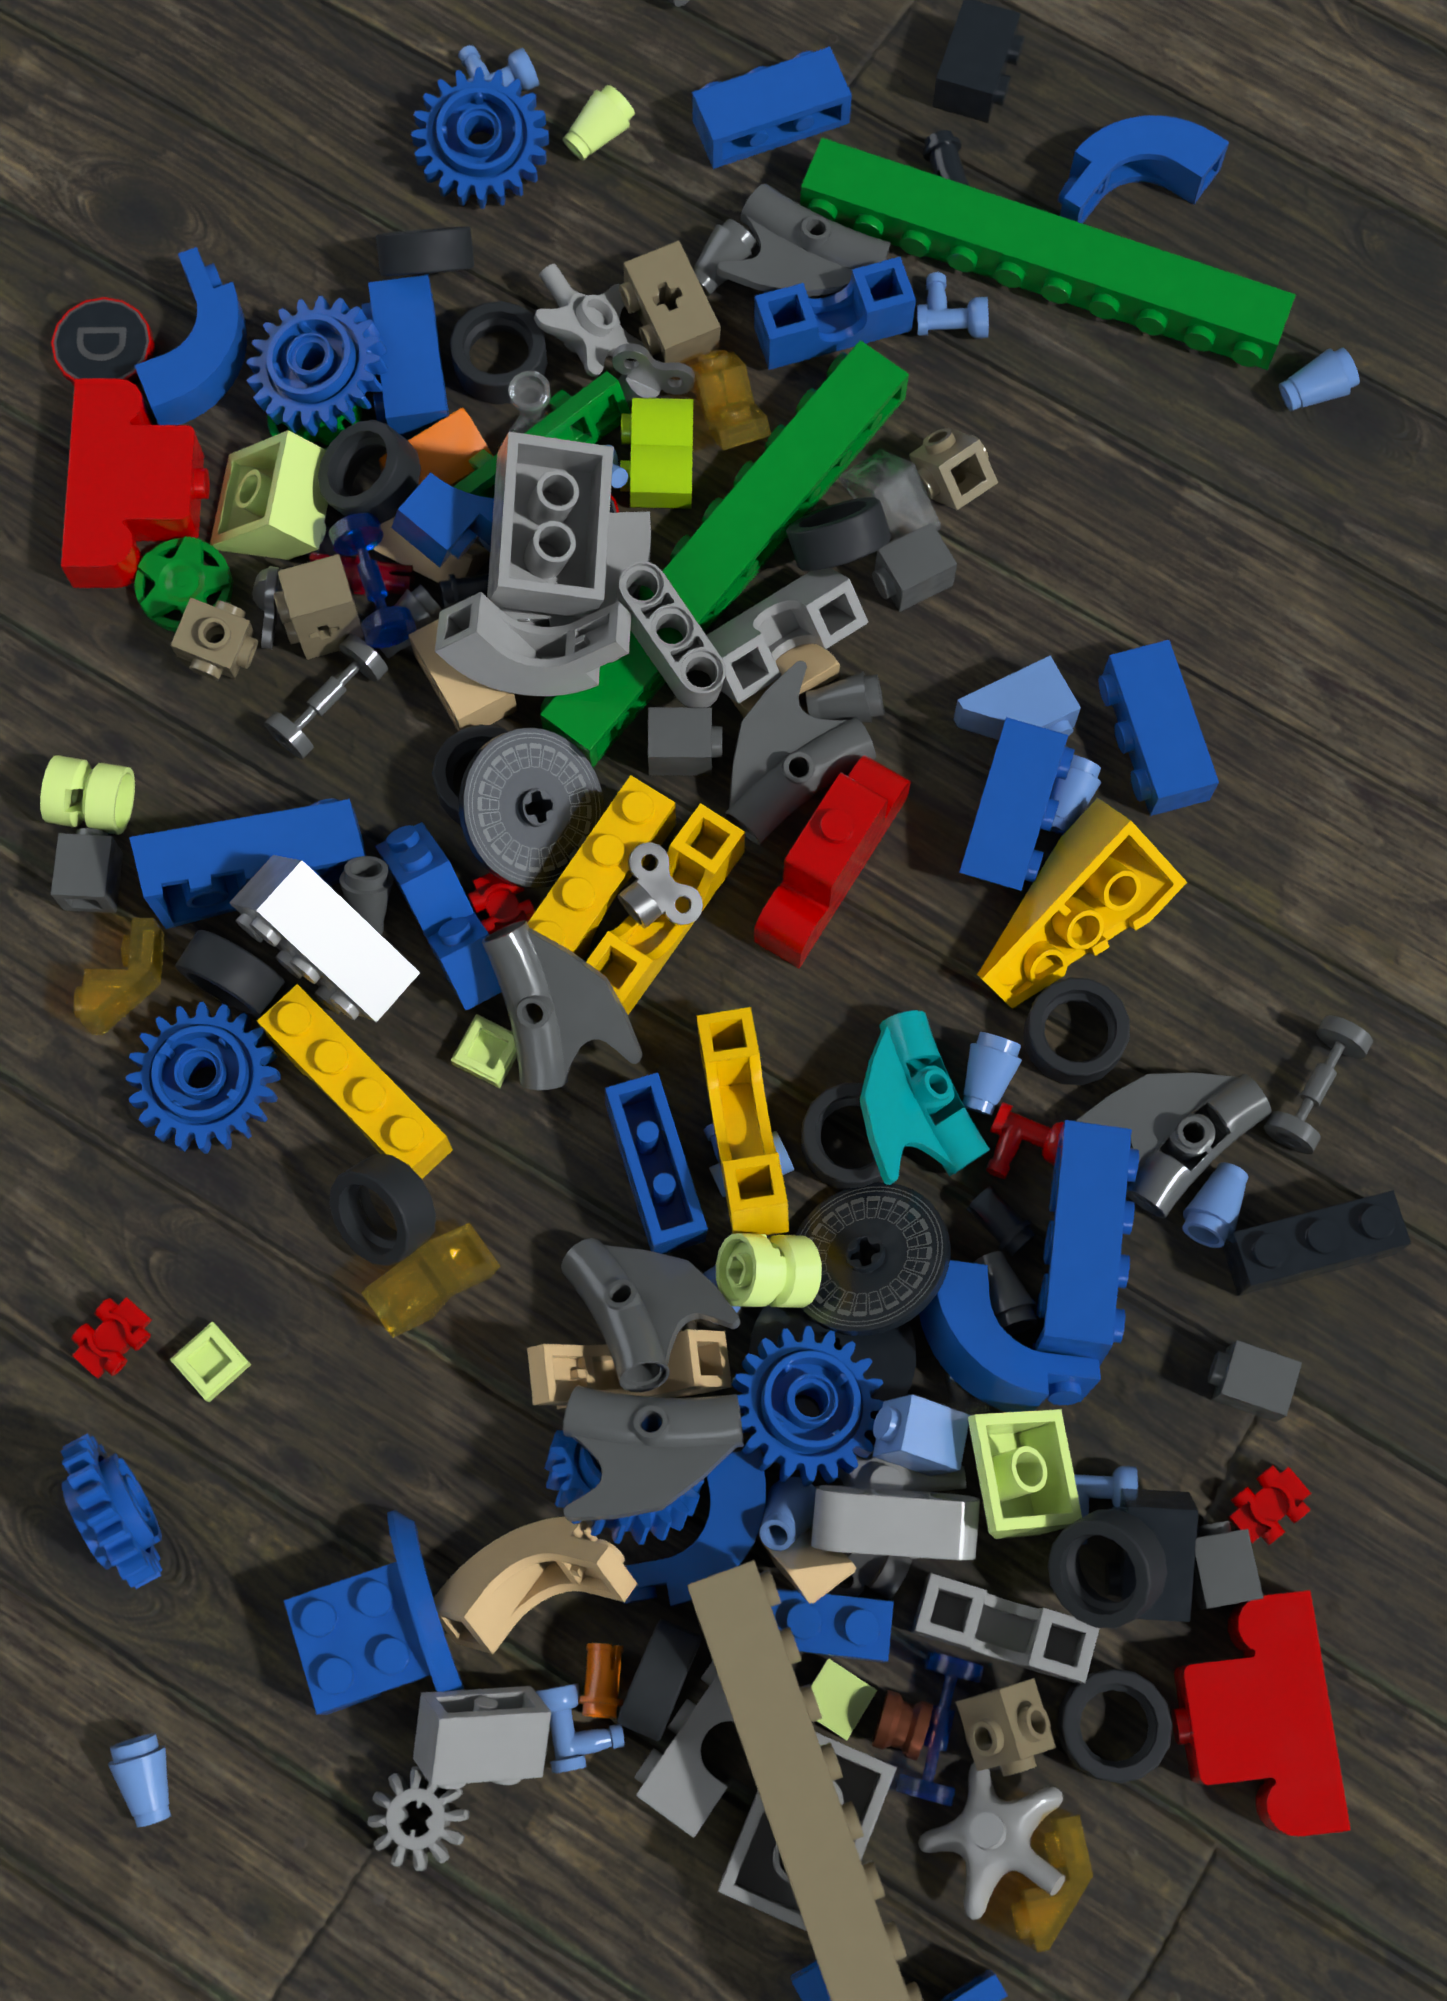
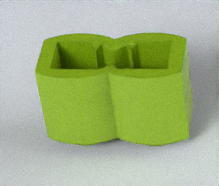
(660, 452)

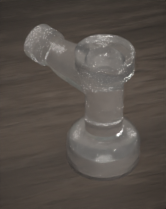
(529, 395)

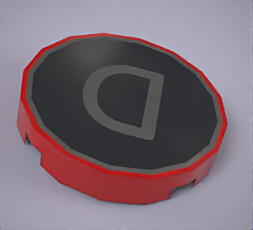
(102, 340)

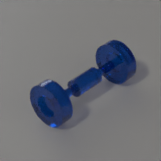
(357, 536)
(939, 1727)

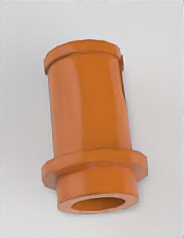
(602, 1681)

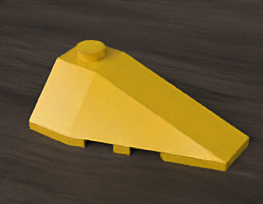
(1087, 892)

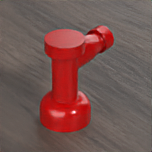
(1012, 1130)

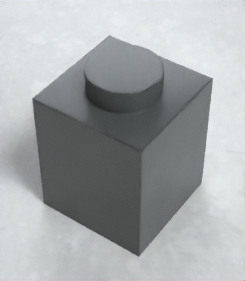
(914, 567)
(682, 741)
(87, 871)
(1254, 1380)
(1224, 1567)

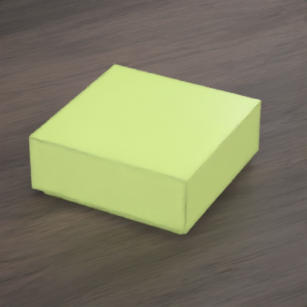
(486, 1051)
(210, 1362)
(841, 1698)

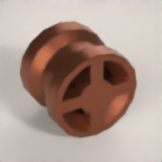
(902, 1725)

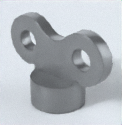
(647, 376)
(265, 585)
(656, 891)
(878, 1572)

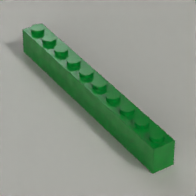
(1047, 254)
(741, 534)

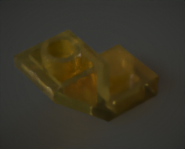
(727, 400)
(113, 993)
(428, 1278)
(1039, 1914)

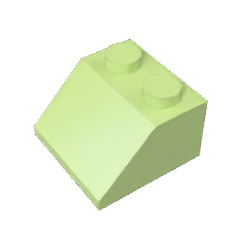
(272, 500)
(1024, 1472)

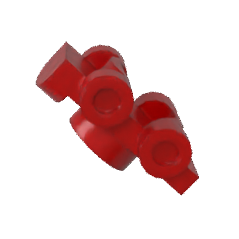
(499, 902)
(104, 1348)
(1261, 1511)

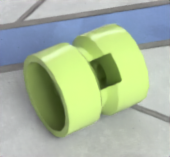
(77, 794)
(768, 1270)

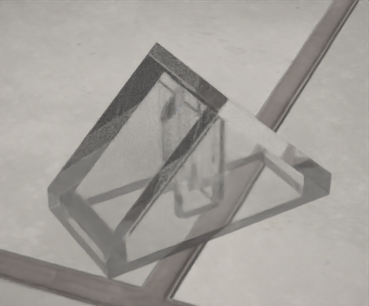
(897, 487)

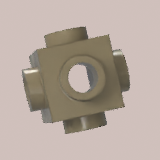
(953, 467)
(205, 624)
(1006, 1727)

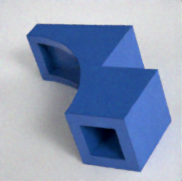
(443, 520)
(441, 911)

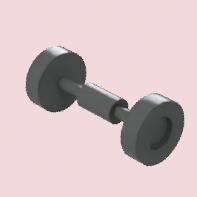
(362, 659)
(1344, 1039)

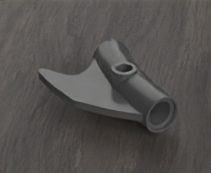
(799, 247)
(780, 735)
(554, 1005)
(1165, 1106)
(642, 1305)
(644, 1467)

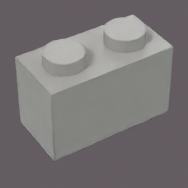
(481, 1736)

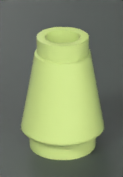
(599, 122)

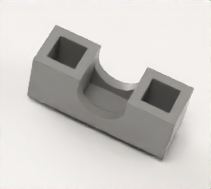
(810, 610)
(1004, 1629)
(678, 1780)

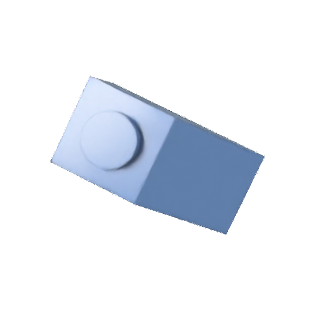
(1028, 695)

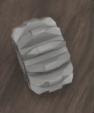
(399, 1812)

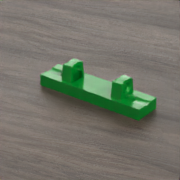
(577, 418)

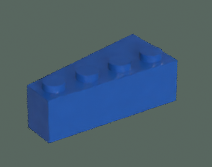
(202, 867)
(1086, 1241)

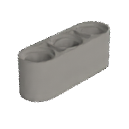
(669, 611)
(895, 1522)

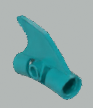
(913, 1100)

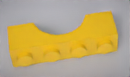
(698, 858)
(601, 866)
(354, 1082)
(742, 1123)

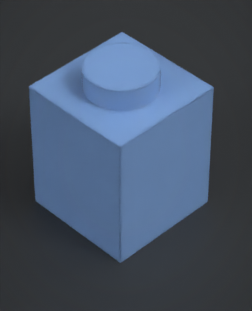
(920, 1435)

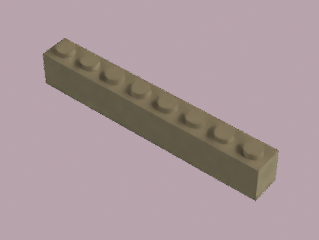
(798, 1789)

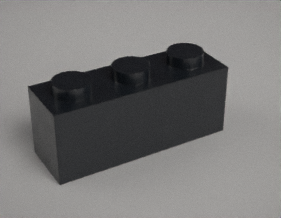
(1316, 1243)

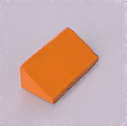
(447, 448)

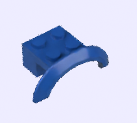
(373, 1630)

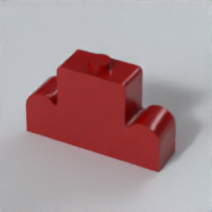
(125, 483)
(829, 858)
(1267, 1717)

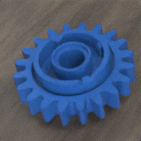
(474, 109)
(285, 374)
(222, 1104)
(831, 1381)
(578, 1472)
(111, 1511)

